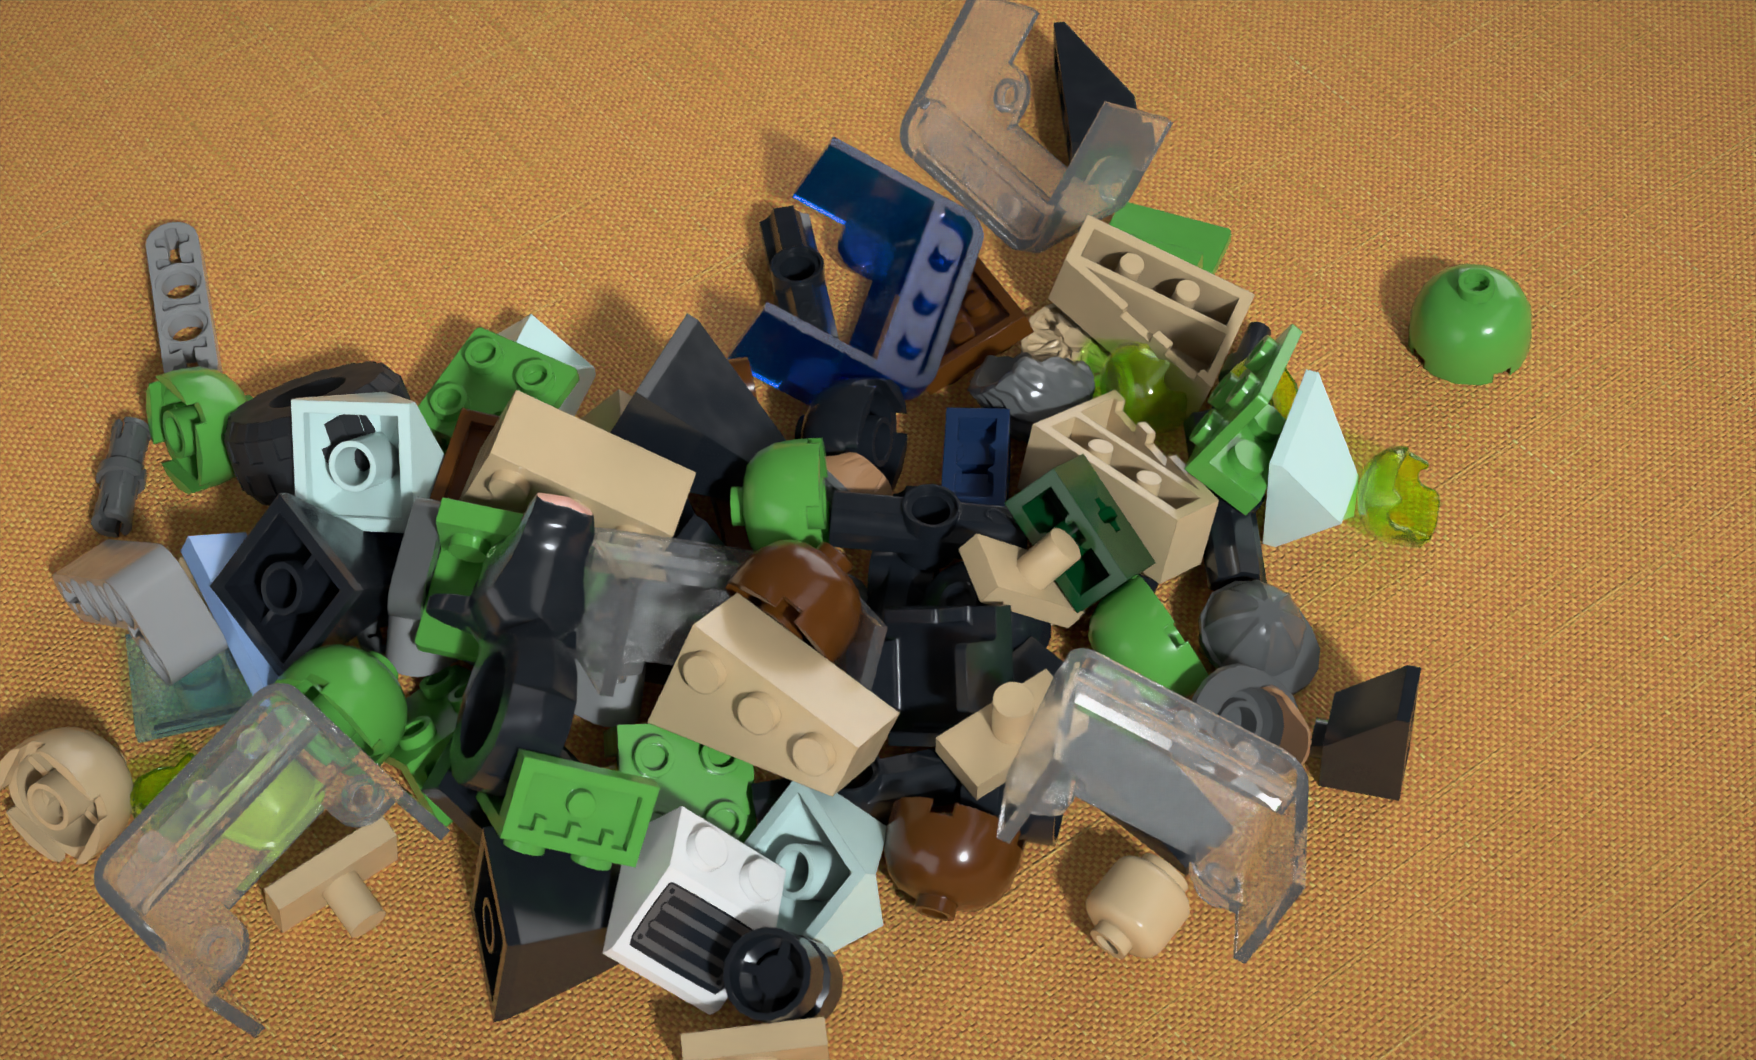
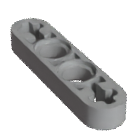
(185, 312)

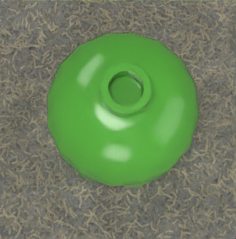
(1470, 324)
(191, 415)
(784, 494)
(1140, 634)
(355, 692)

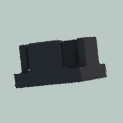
(941, 666)

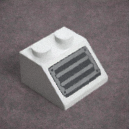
(689, 906)

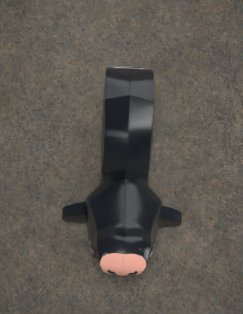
(525, 629)

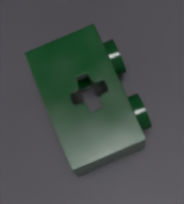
(1081, 505)

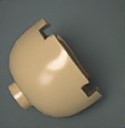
(67, 792)

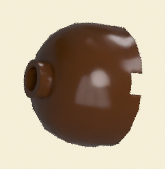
(803, 592)
(949, 857)

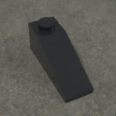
(1082, 86)

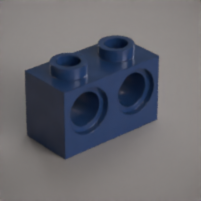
(977, 455)

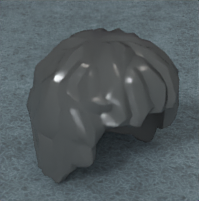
(1031, 388)

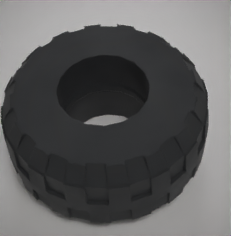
(261, 429)

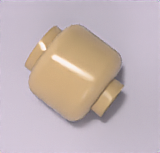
(1138, 906)

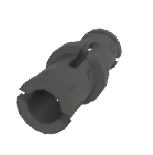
(121, 477)

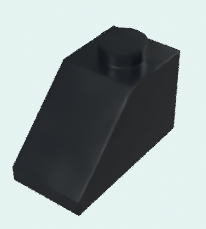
(1368, 735)

